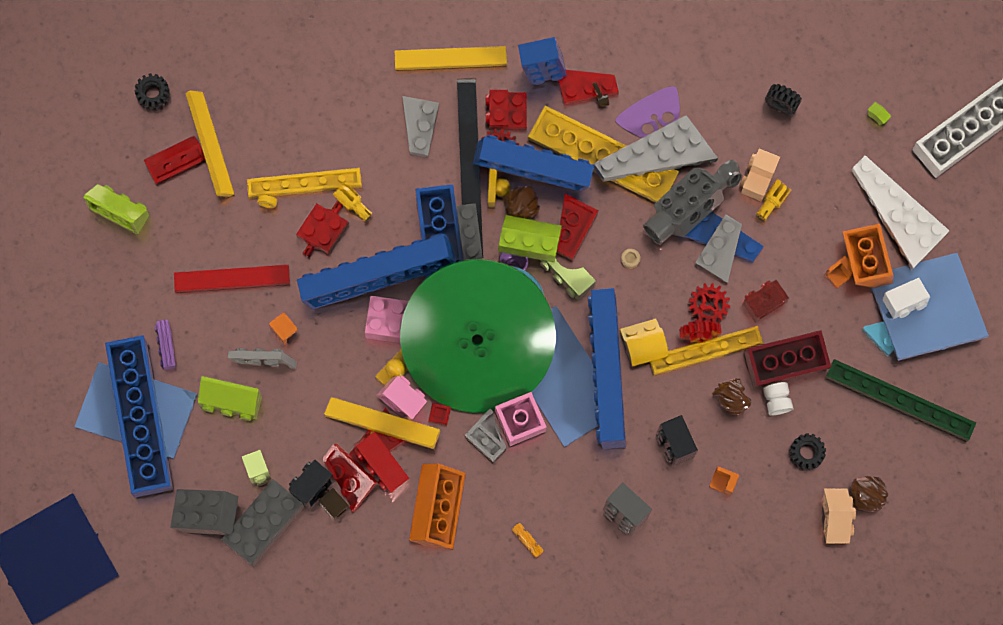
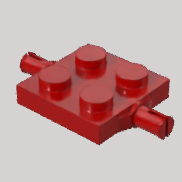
(322, 229)

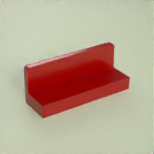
(175, 159)

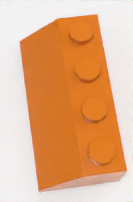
(437, 506)

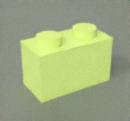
(256, 468)

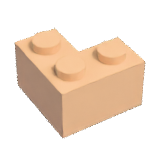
(761, 171)
(838, 515)

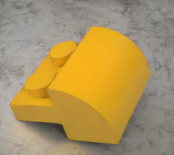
(644, 342)

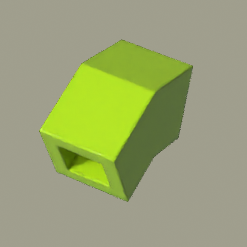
(878, 113)

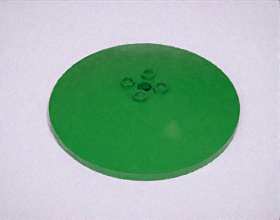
(485, 301)

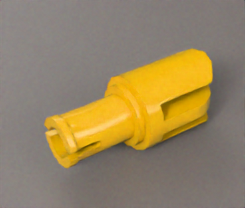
(773, 199)
(351, 201)

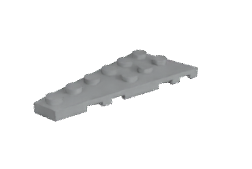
(662, 150)

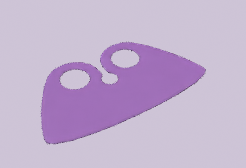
(640, 113)

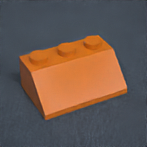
(868, 256)

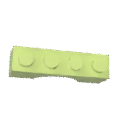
(575, 280)

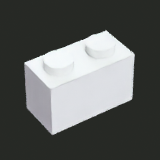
(906, 298)

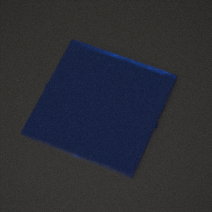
(54, 559)

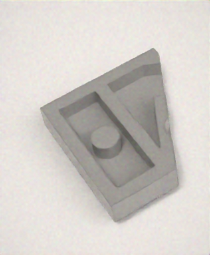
(487, 437)

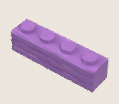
(166, 346)

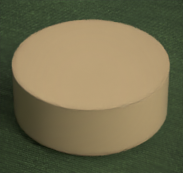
(630, 258)

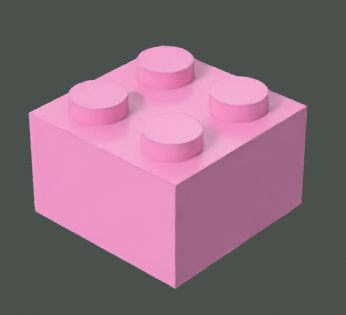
(384, 319)
(402, 397)
(520, 419)

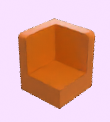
(839, 272)
(283, 327)
(724, 480)

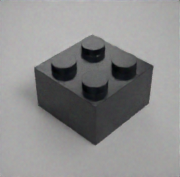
(676, 441)
(311, 483)

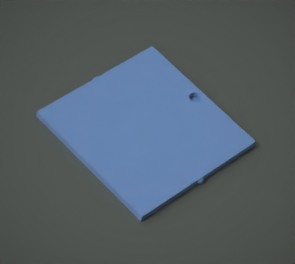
(947, 319)

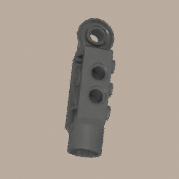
(690, 201)

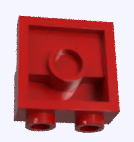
(506, 110)

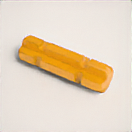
(527, 540)

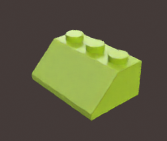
(117, 208)
(529, 238)
(229, 398)

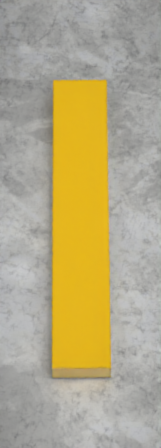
(450, 58)
(209, 143)
(303, 183)
(706, 351)
(382, 422)

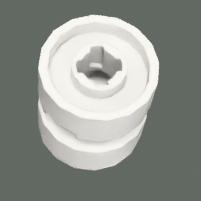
(778, 399)

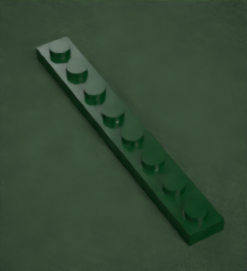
(901, 400)

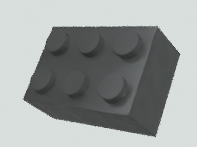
(626, 509)
(204, 511)

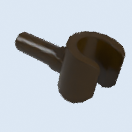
(603, 100)

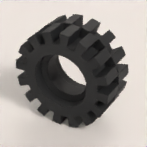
(148, 81)
(783, 99)
(802, 462)

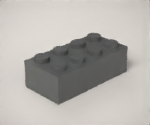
(263, 523)

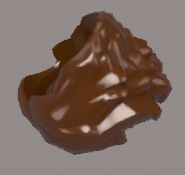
(521, 202)
(731, 396)
(869, 493)

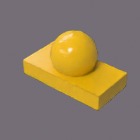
(496, 187)
(394, 367)

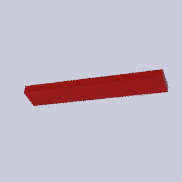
(231, 278)

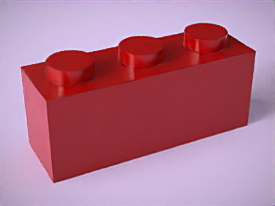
(380, 462)

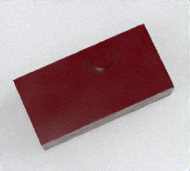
(787, 358)

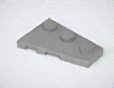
(420, 124)
(721, 248)
(260, 355)

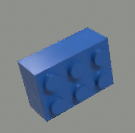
(542, 60)

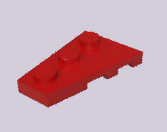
(579, 86)
(575, 224)

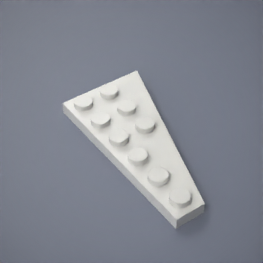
(902, 215)

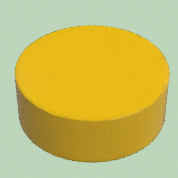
(267, 201)

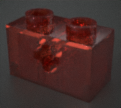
(776, 298)

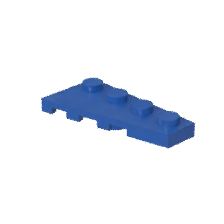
(746, 247)

